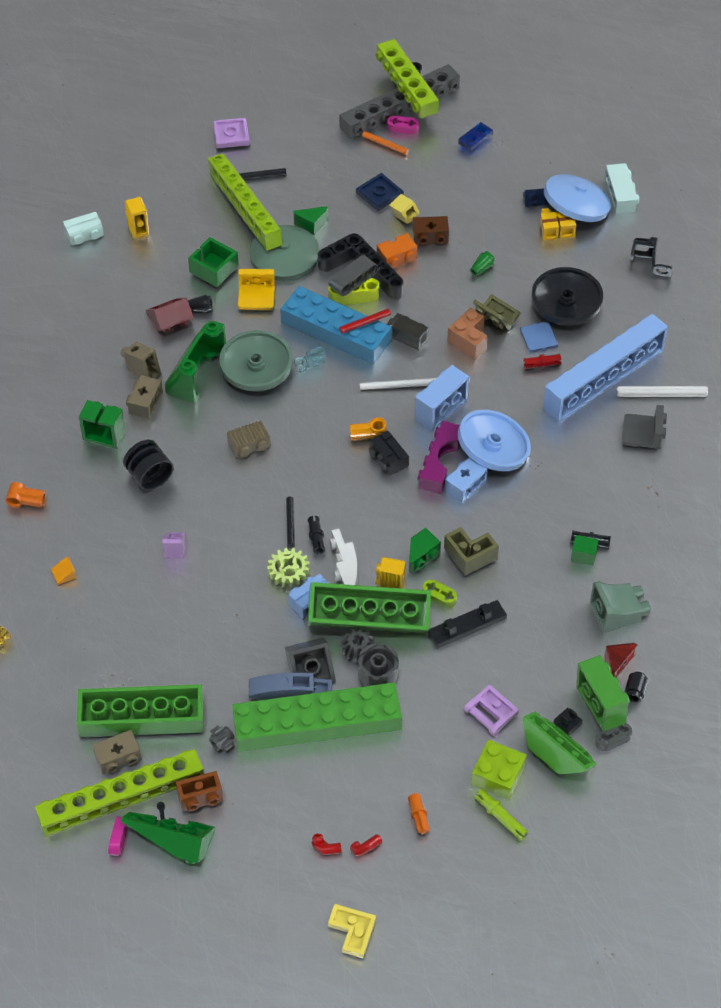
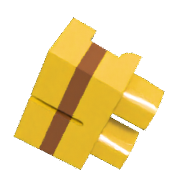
(556, 223)

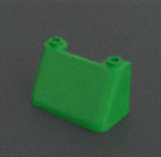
(204, 346)

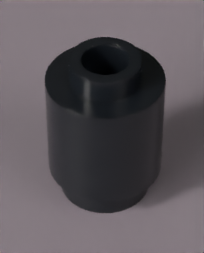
(636, 686)

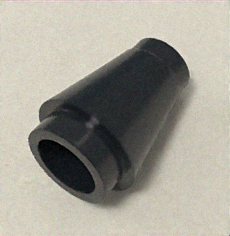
(201, 303)

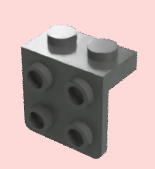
(644, 429)

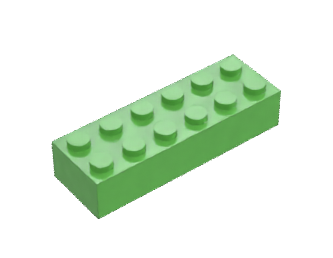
(369, 607)
(140, 709)

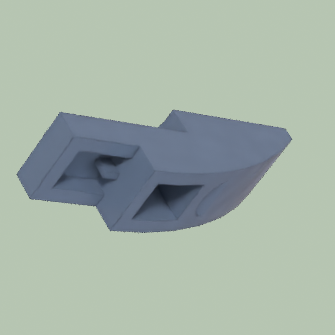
(286, 685)

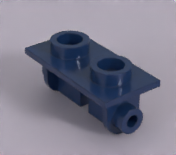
(535, 197)

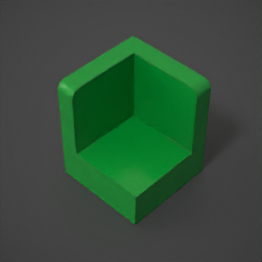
(584, 550)

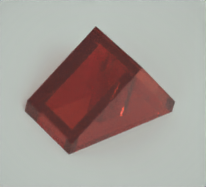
(619, 656)

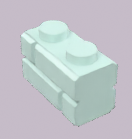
(83, 228)

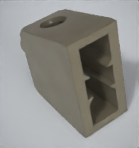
(141, 360)

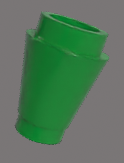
(483, 262)

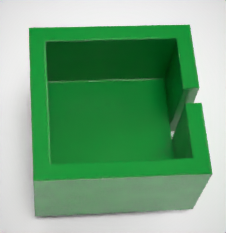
(213, 262)
(102, 424)

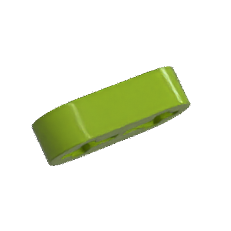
(440, 593)

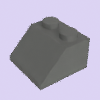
(311, 658)

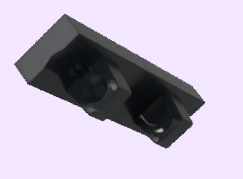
(467, 624)

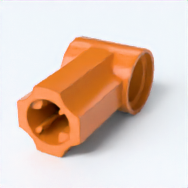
(19, 495)

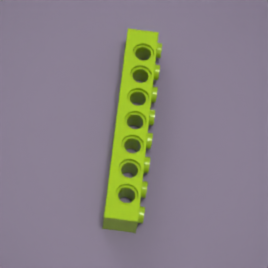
(245, 202)
(114, 801)

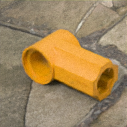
(368, 430)

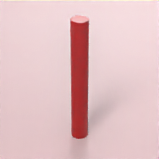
(366, 320)

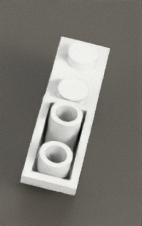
(346, 559)

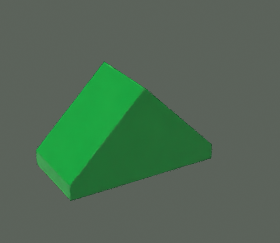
(311, 219)

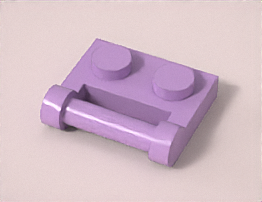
(495, 705)

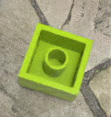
(498, 769)

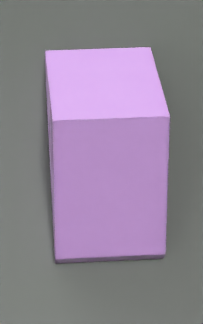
(174, 545)

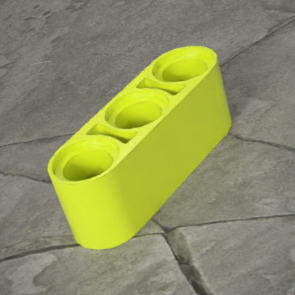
(364, 293)

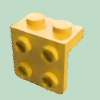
(256, 289)

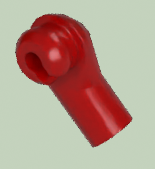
(368, 845)
(323, 847)

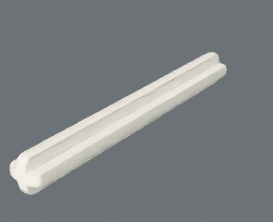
(662, 391)

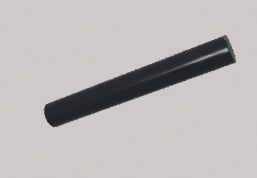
(265, 173)
(290, 522)

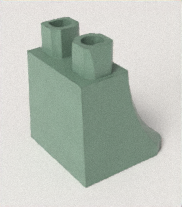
(618, 605)

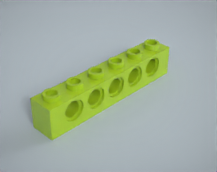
(407, 78)

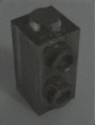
(408, 331)

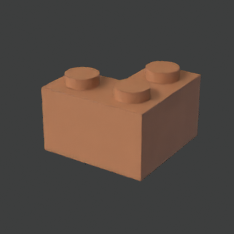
(468, 334)

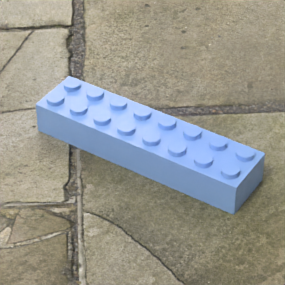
(604, 367)

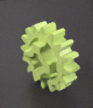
(288, 567)

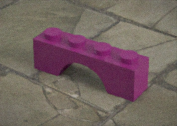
(434, 473)

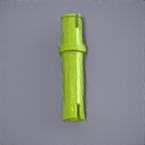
(494, 808)

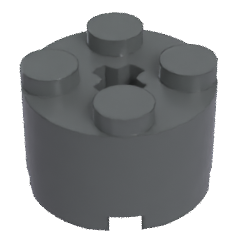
(378, 665)

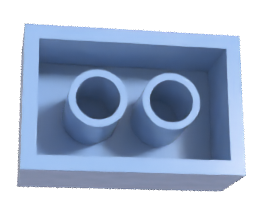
(441, 398)

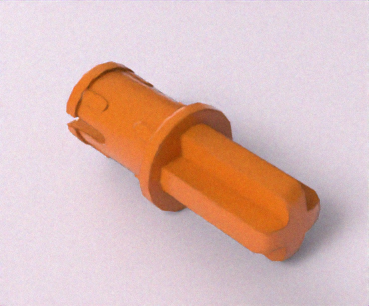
(418, 813)

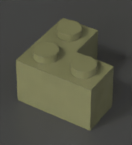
(468, 553)

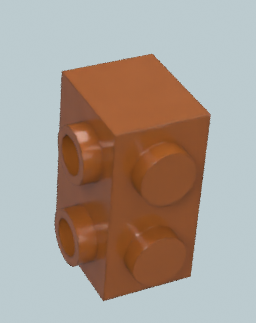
(199, 791)

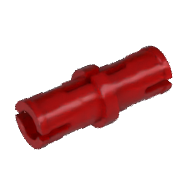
(542, 361)

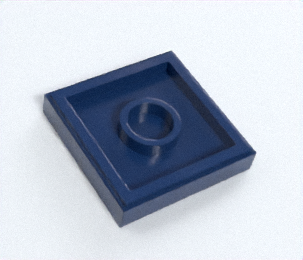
(379, 191)

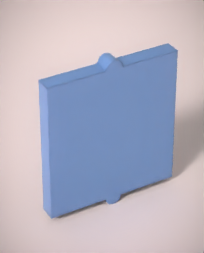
(538, 337)

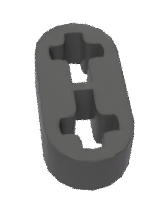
(614, 737)

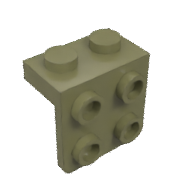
(498, 311)

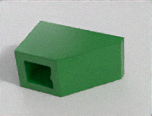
(423, 548)

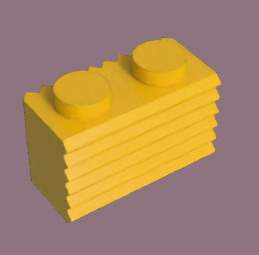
(137, 217)
(391, 573)

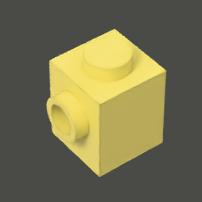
(404, 208)

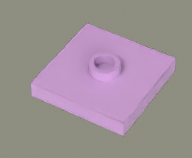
(231, 133)

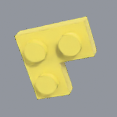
(357, 924)

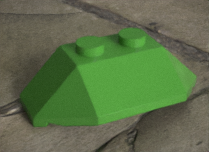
(555, 746)

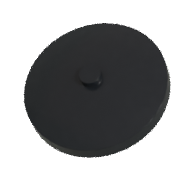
(567, 296)

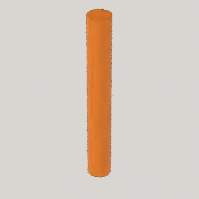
(386, 143)

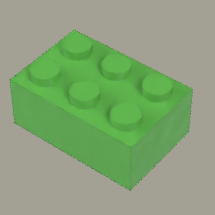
(602, 693)

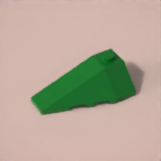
(181, 840)

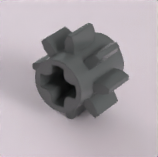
(221, 738)

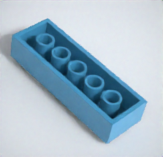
(323, 317)

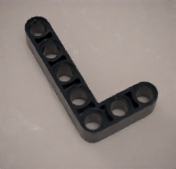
(353, 247)

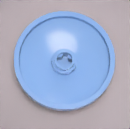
(577, 198)
(494, 440)

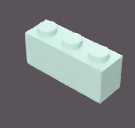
(621, 188)

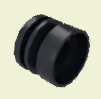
(148, 464)

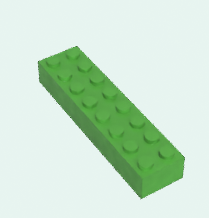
(317, 717)

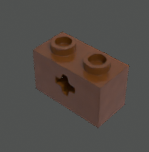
(431, 230)

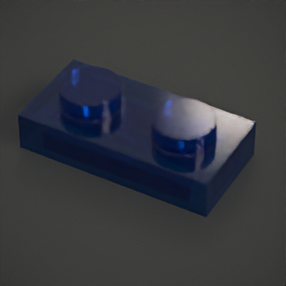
(475, 136)

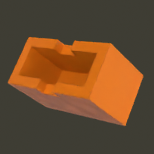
(398, 251)

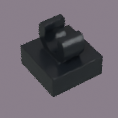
(568, 721)

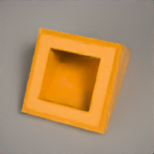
(63, 571)

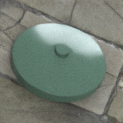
(292, 259)
(256, 360)

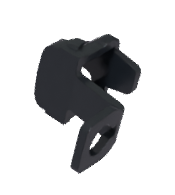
(651, 253)

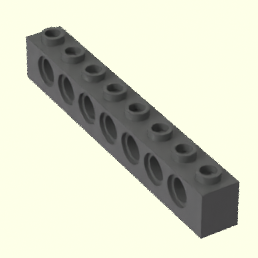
(394, 103)

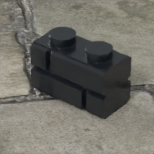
(388, 452)

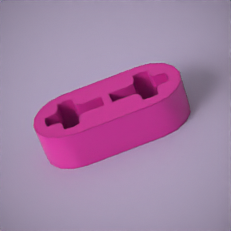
(402, 124)
(117, 837)

